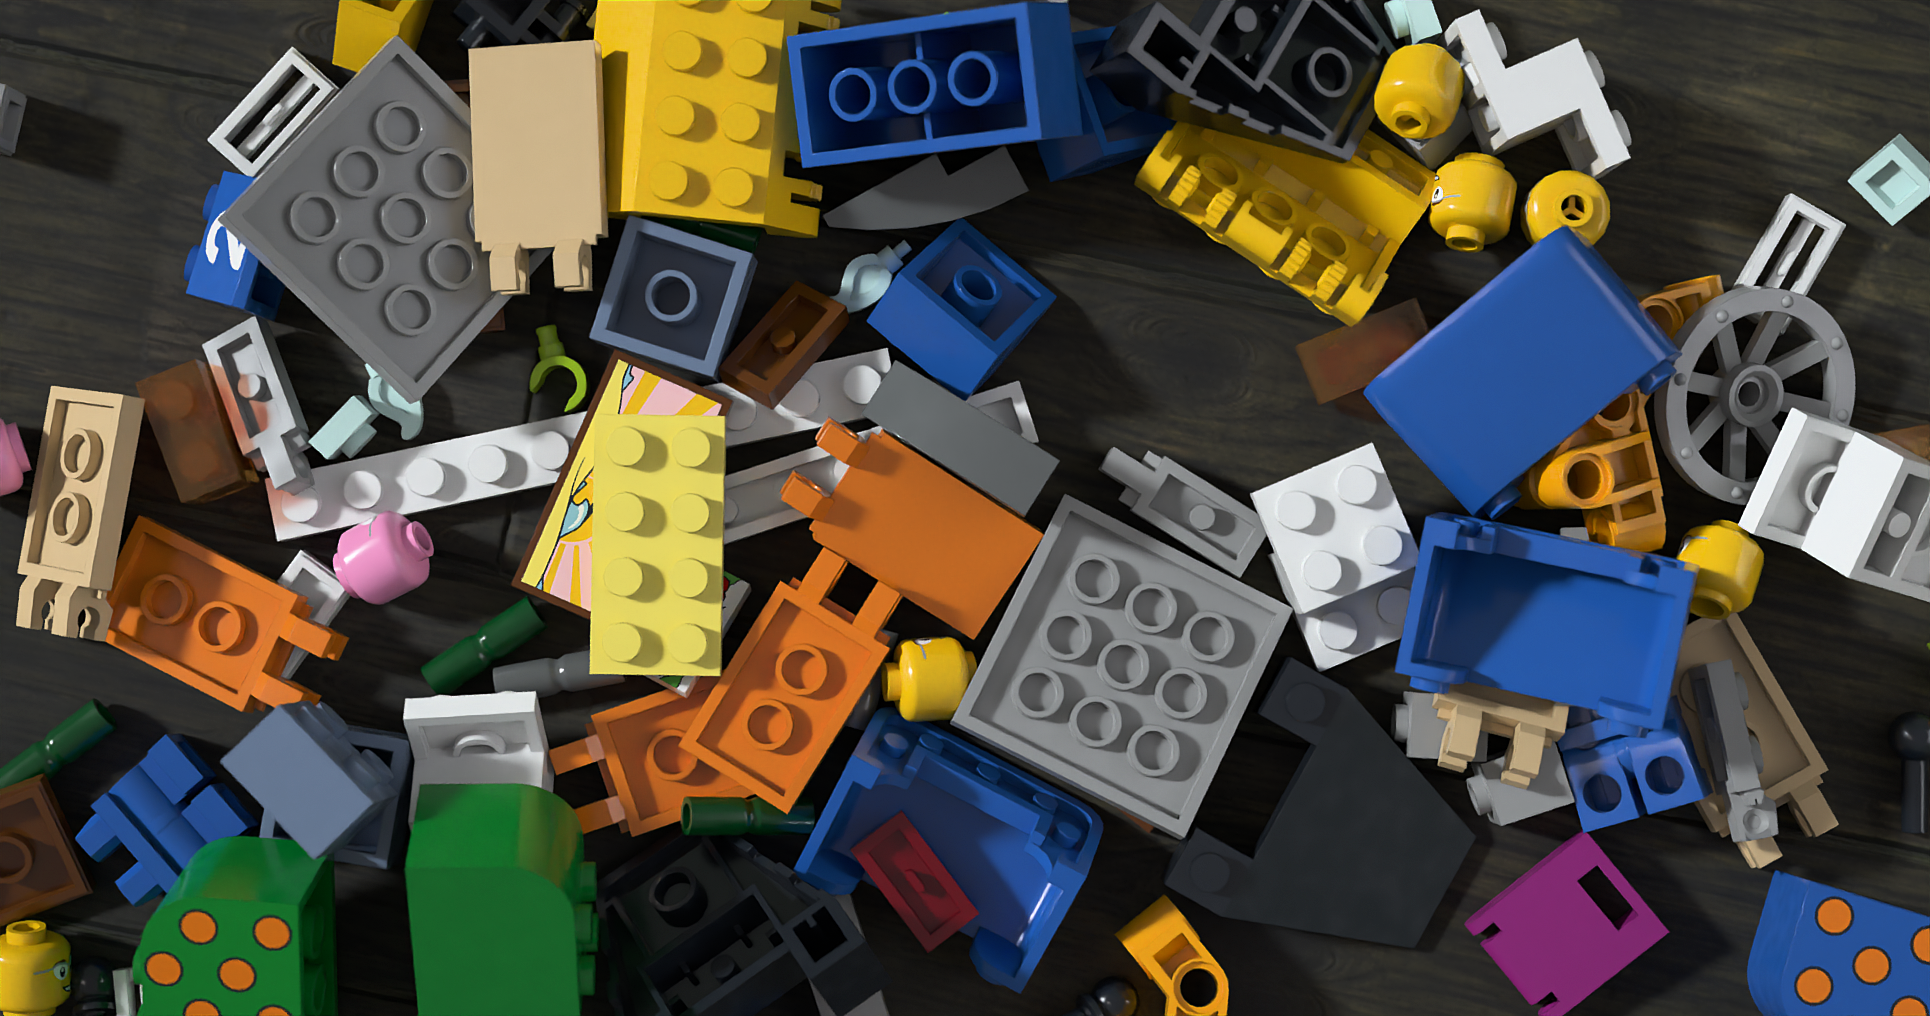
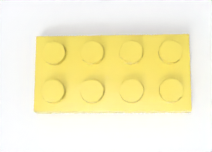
(658, 544)

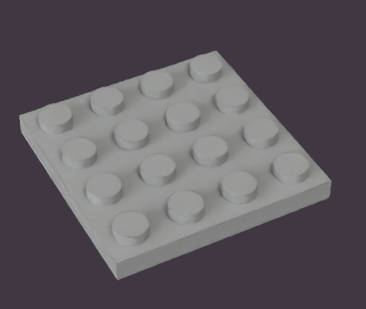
(379, 222)
(1122, 667)

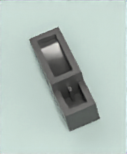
(930, 196)
(960, 438)

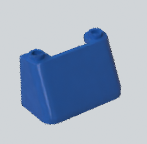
(1521, 370)
(1547, 619)
(996, 830)

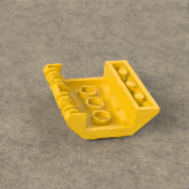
(706, 110)
(1294, 214)

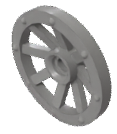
(1759, 384)

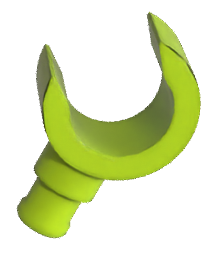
(553, 357)

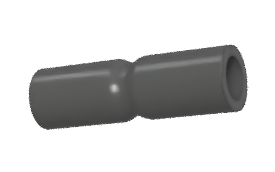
(552, 675)

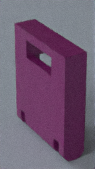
(1557, 935)

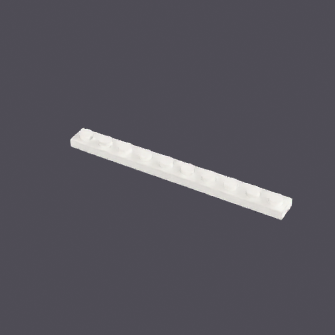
(535, 452)

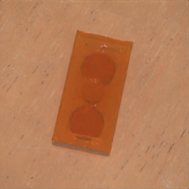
(1358, 354)

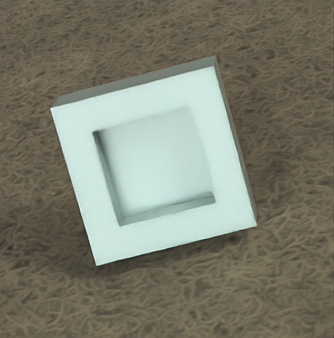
(1413, 21)
(1894, 179)
(347, 430)

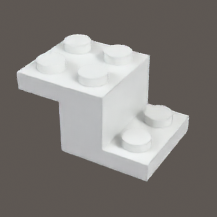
(1536, 96)
(1847, 503)
(1341, 555)
(477, 741)

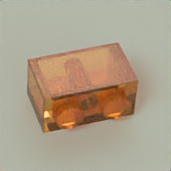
(195, 433)

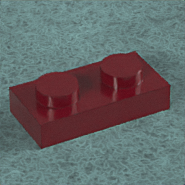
(914, 881)

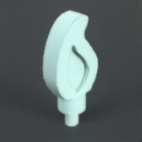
(870, 277)
(394, 406)

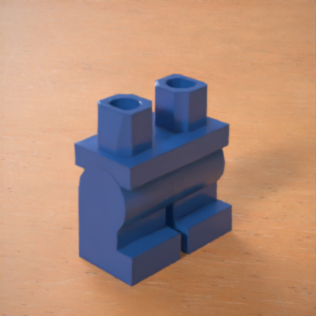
(1606, 766)
(156, 824)

